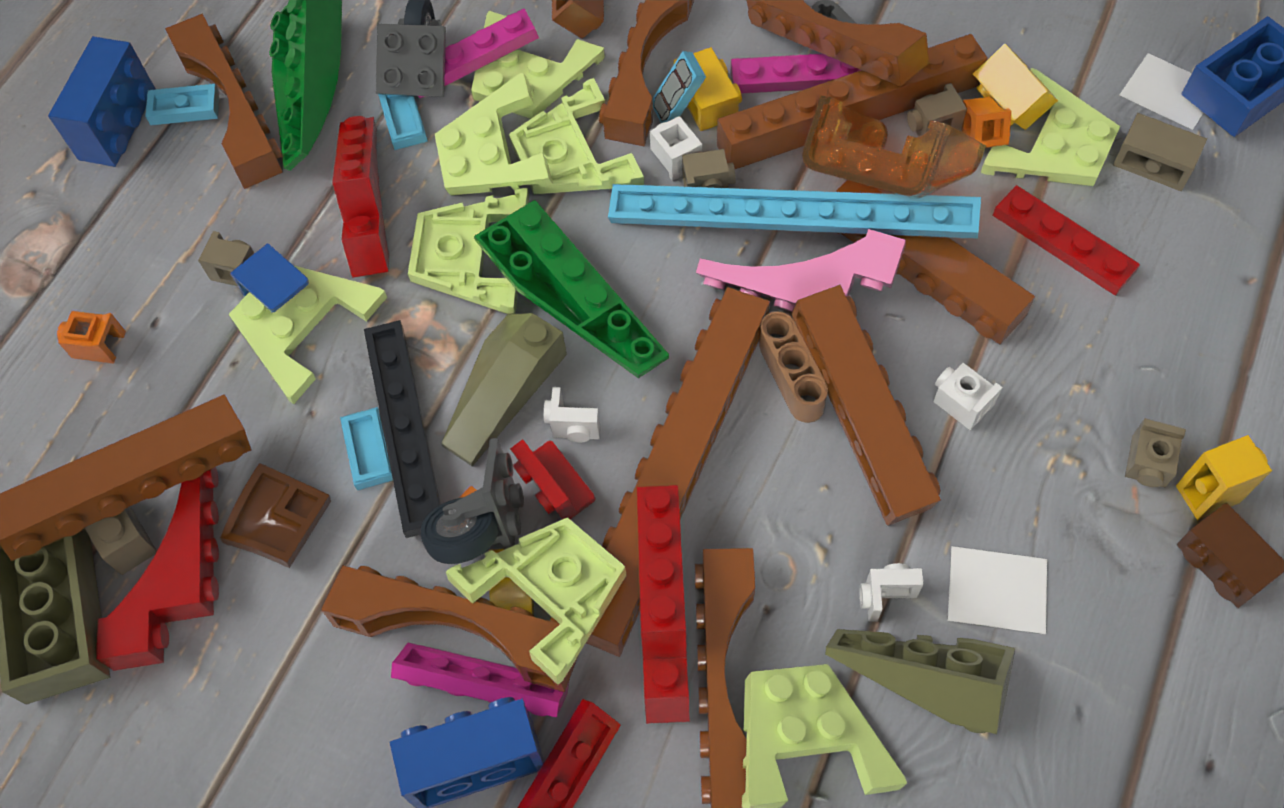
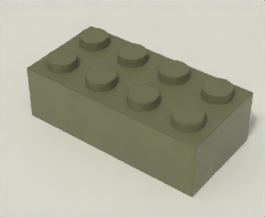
(49, 620)

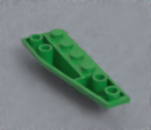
(304, 71)
(564, 284)

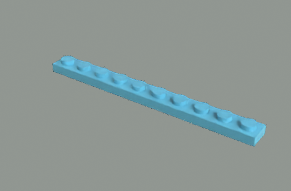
(796, 210)

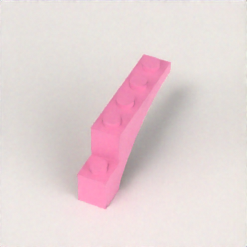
(869, 259)

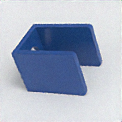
(269, 278)

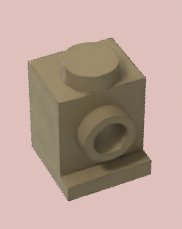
(941, 107)
(707, 170)
(223, 257)
(1154, 453)

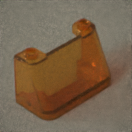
(853, 146)

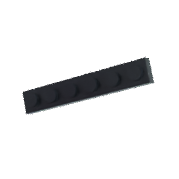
(402, 425)

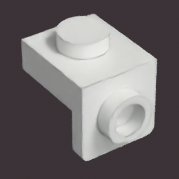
(571, 422)
(891, 582)

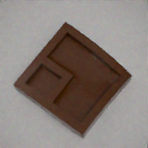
(274, 515)

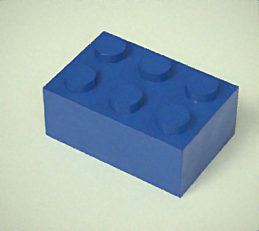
(1241, 78)
(102, 101)
(466, 753)

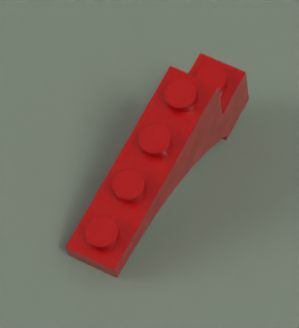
(359, 197)
(172, 588)
(662, 605)

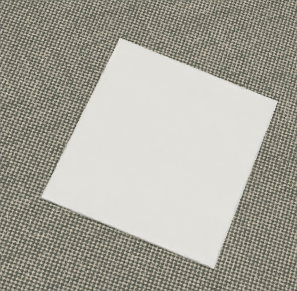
(1159, 88)
(998, 590)

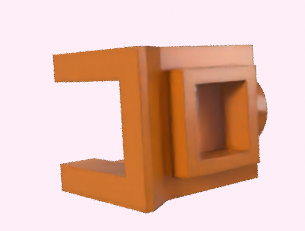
(85, 336)

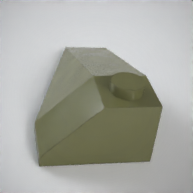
(954, 682)

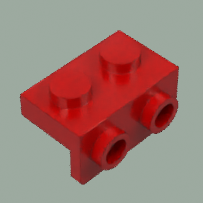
(554, 476)

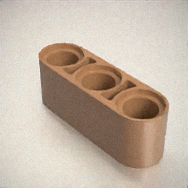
(797, 382)

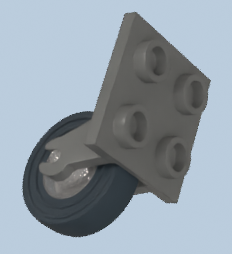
(412, 53)
(474, 523)

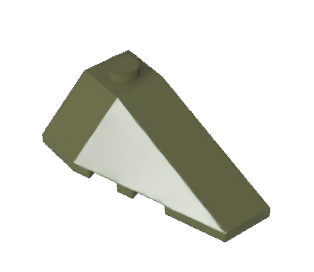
(503, 379)

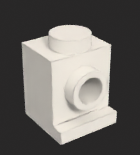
(670, 142)
(965, 394)

